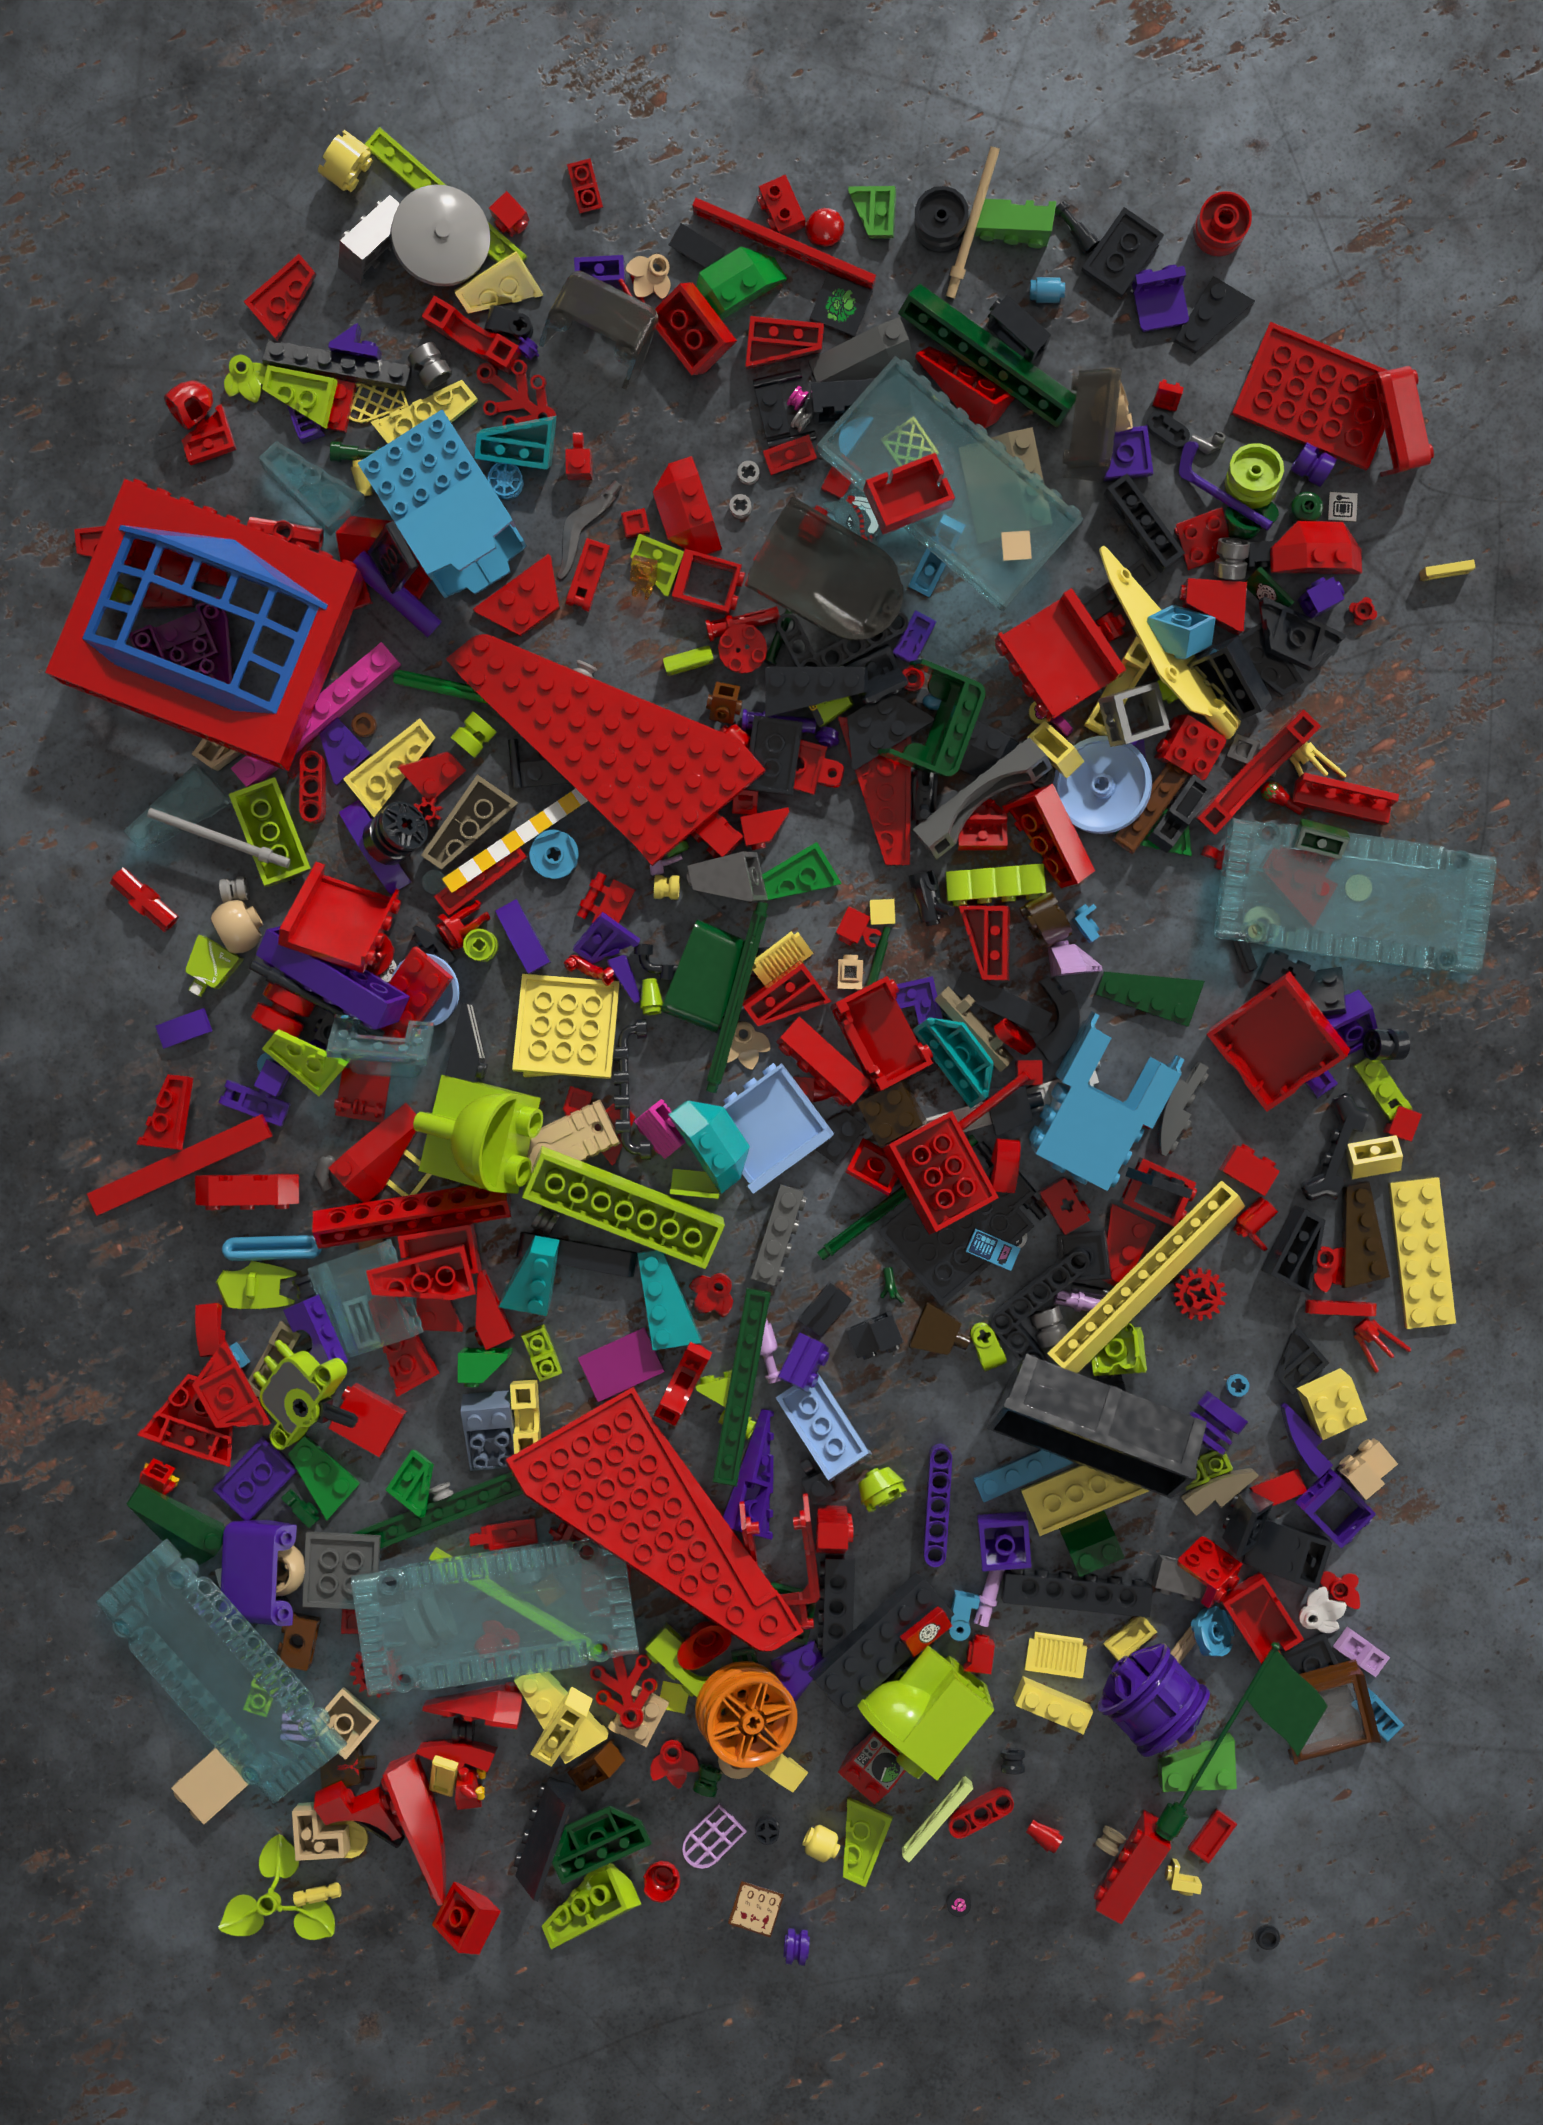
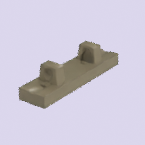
(959, 1011)

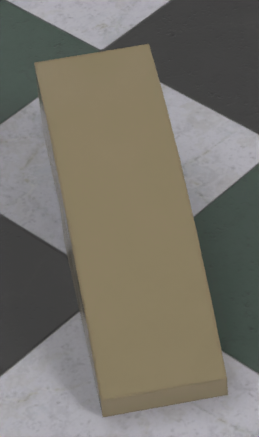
(1218, 1489)

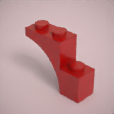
(372, 1807)

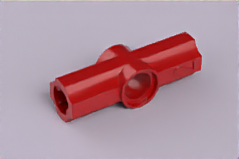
(308, 535)
(144, 899)

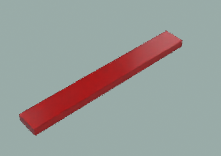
(783, 243)
(179, 1165)

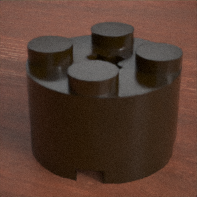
(1046, 920)

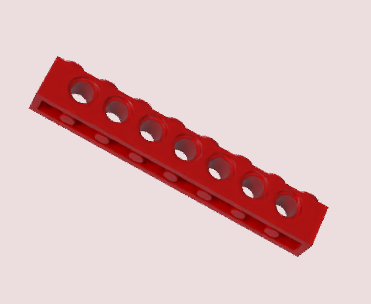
(408, 1215)

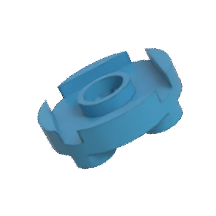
(561, 842)
(1210, 1642)

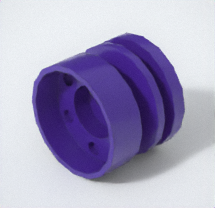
(1219, 1420)

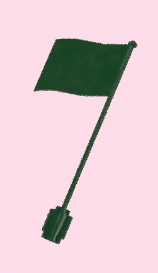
(1282, 1701)

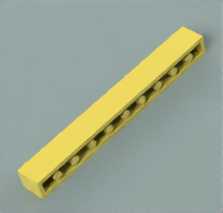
(1147, 1278)

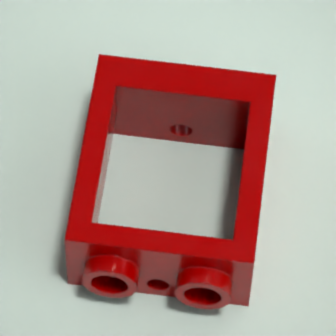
(688, 559)
(1133, 1187)

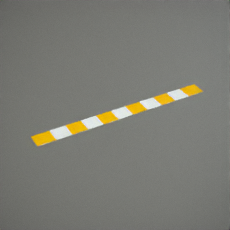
(514, 840)

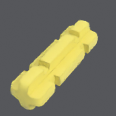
(317, 1894)

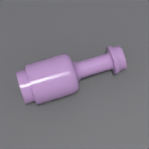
(768, 1346)

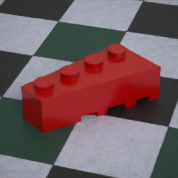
(1051, 834)
(833, 1529)

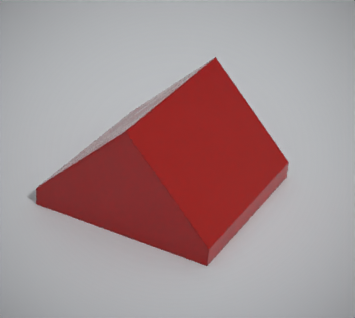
(357, 536)
(872, 1167)

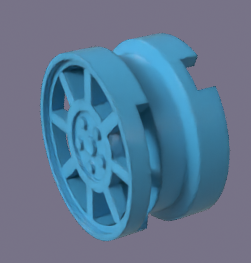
(506, 480)

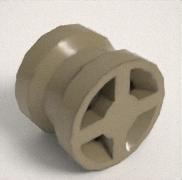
(1110, 1841)

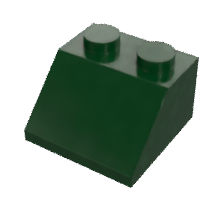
(1091, 1543)

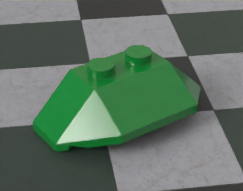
(738, 280)

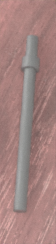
(264, 854)

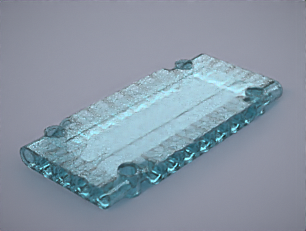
(1374, 905)
(493, 1616)
(221, 1672)

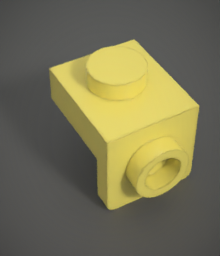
(1182, 1883)

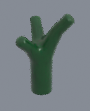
(890, 1285)

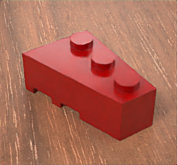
(718, 836)
(785, 995)

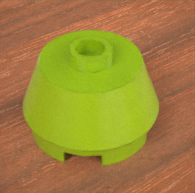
(880, 1488)

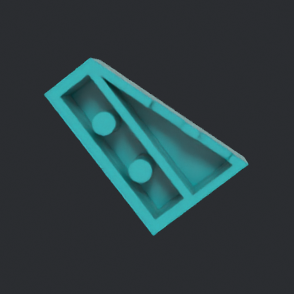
(518, 443)
(533, 1280)

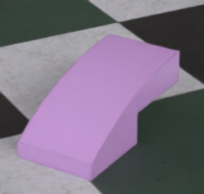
(1365, 1653)

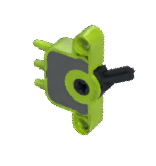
(300, 1394)

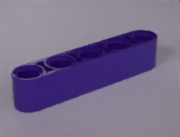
(941, 1516)

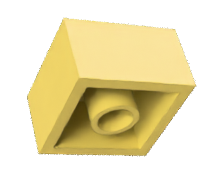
(1332, 1404)

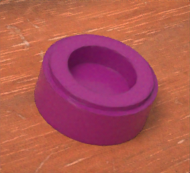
(1062, 726)

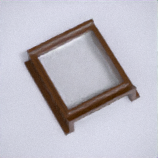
(1349, 1713)

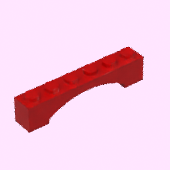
(1257, 771)

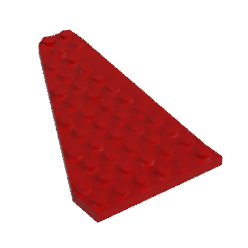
(638, 1500)

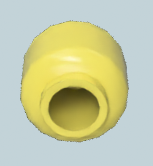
(821, 1843)

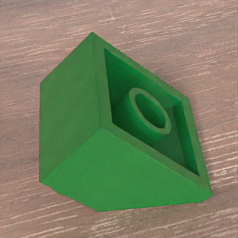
(478, 1364)

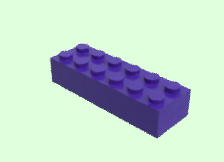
(355, 992)

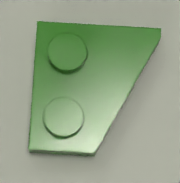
(876, 209)

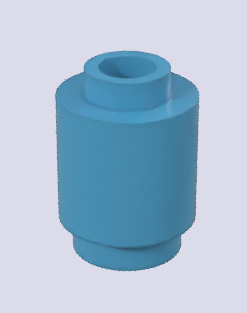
(1047, 290)

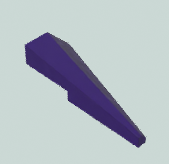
(754, 1481)

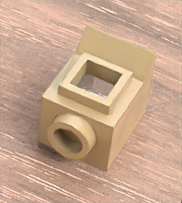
(850, 972)

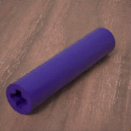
(402, 600)

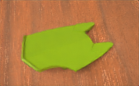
(254, 1286)

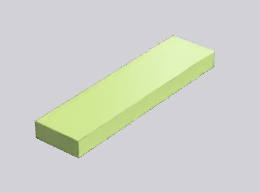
(936, 1818)

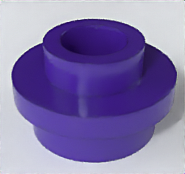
(827, 737)

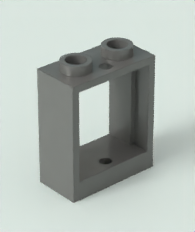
(1113, 707)

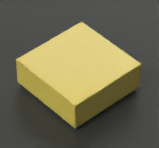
(882, 912)

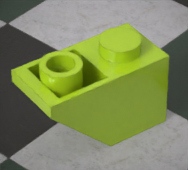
(715, 1388)

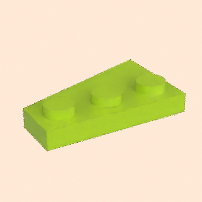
(302, 391)

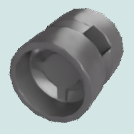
(427, 362)
(1231, 560)
(1048, 1326)

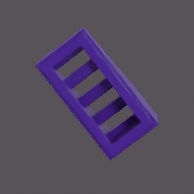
(308, 435)
(625, 976)

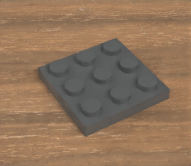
(332, 1562)

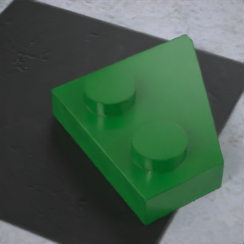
(413, 1483)

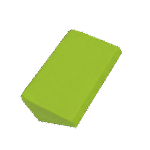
(688, 660)

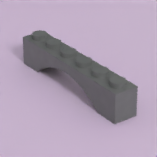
(1019, 767)

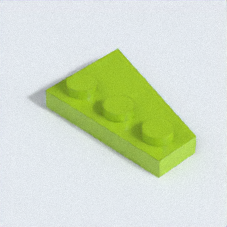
(304, 1061)
(864, 1838)

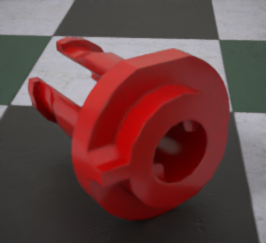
(453, 930)

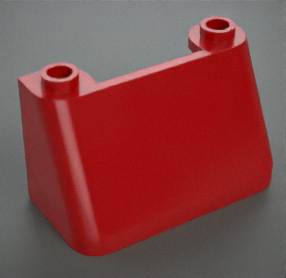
(880, 1034)

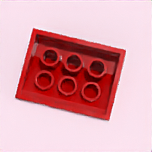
(940, 1172)

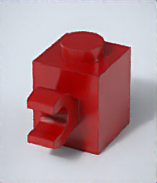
(578, 460)
(854, 926)

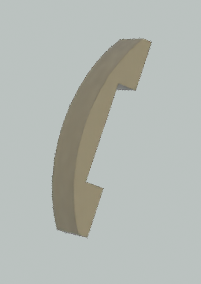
(284, 1333)

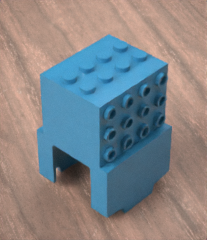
(444, 507)
(1090, 1129)

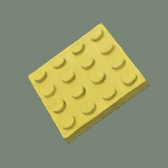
(566, 1026)

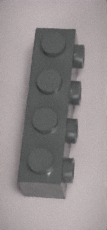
(777, 1234)

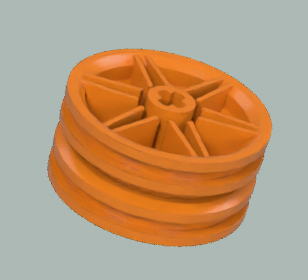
(746, 1714)

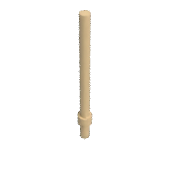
(957, 272)

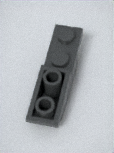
(1173, 1118)

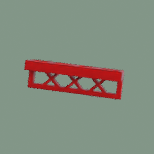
(1343, 798)

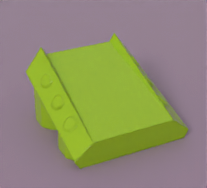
(1122, 1354)

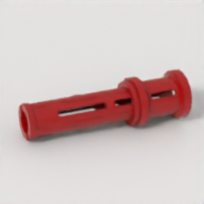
(758, 618)

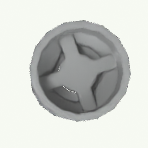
(234, 889)

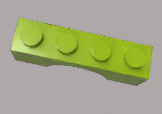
(664, 1649)

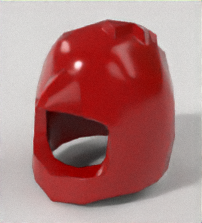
(189, 402)

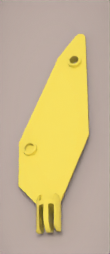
(1174, 672)

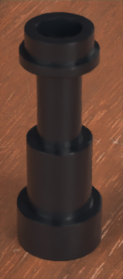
(1078, 230)

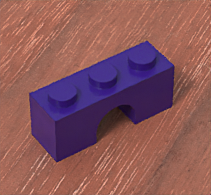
(313, 1318)

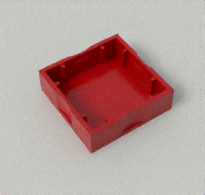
(1278, 1041)

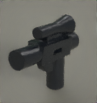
(897, 1674)

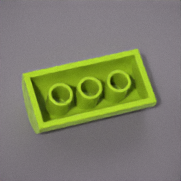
(269, 824)

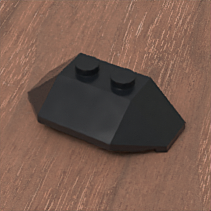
(985, 749)

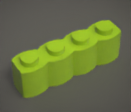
(995, 883)

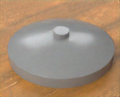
(440, 235)

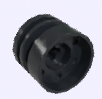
(395, 833)

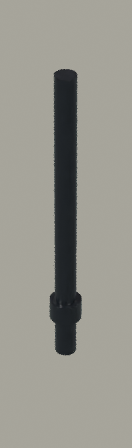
(273, 976)

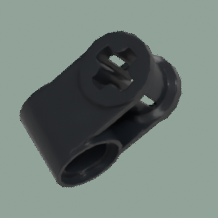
(506, 321)

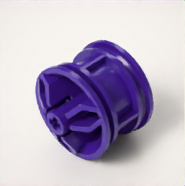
(1153, 1700)

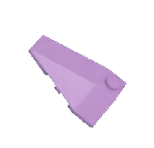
(1070, 960)

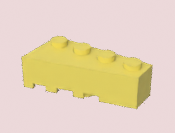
(543, 1696)

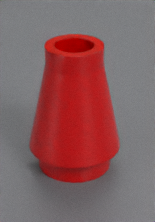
(1045, 1836)

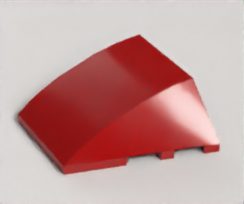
(187, 1428)

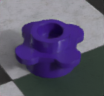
(528, 348)

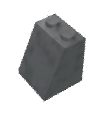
(730, 876)

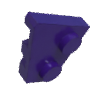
(604, 939)
(794, 1666)

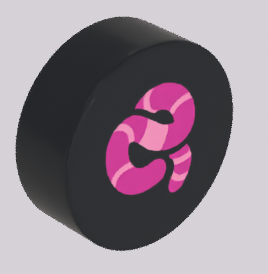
(958, 1903)

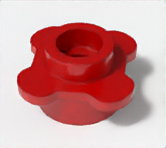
(1365, 604)

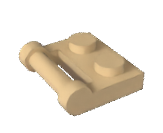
(653, 1712)

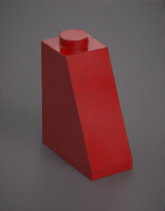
(1217, 599)

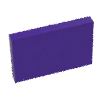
(255, 1479)

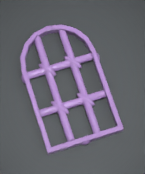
(722, 1838)

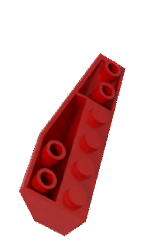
(419, 1818)

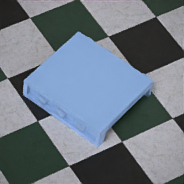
(776, 1124)

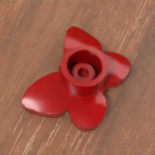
(1342, 1588)

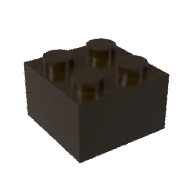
(892, 1113)

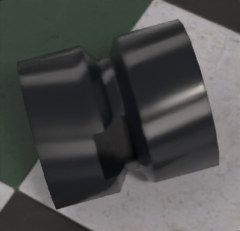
(1386, 1044)

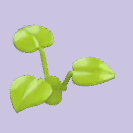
(246, 1916)

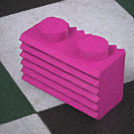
(660, 1129)

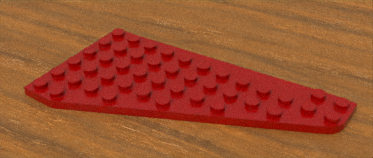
(628, 757)

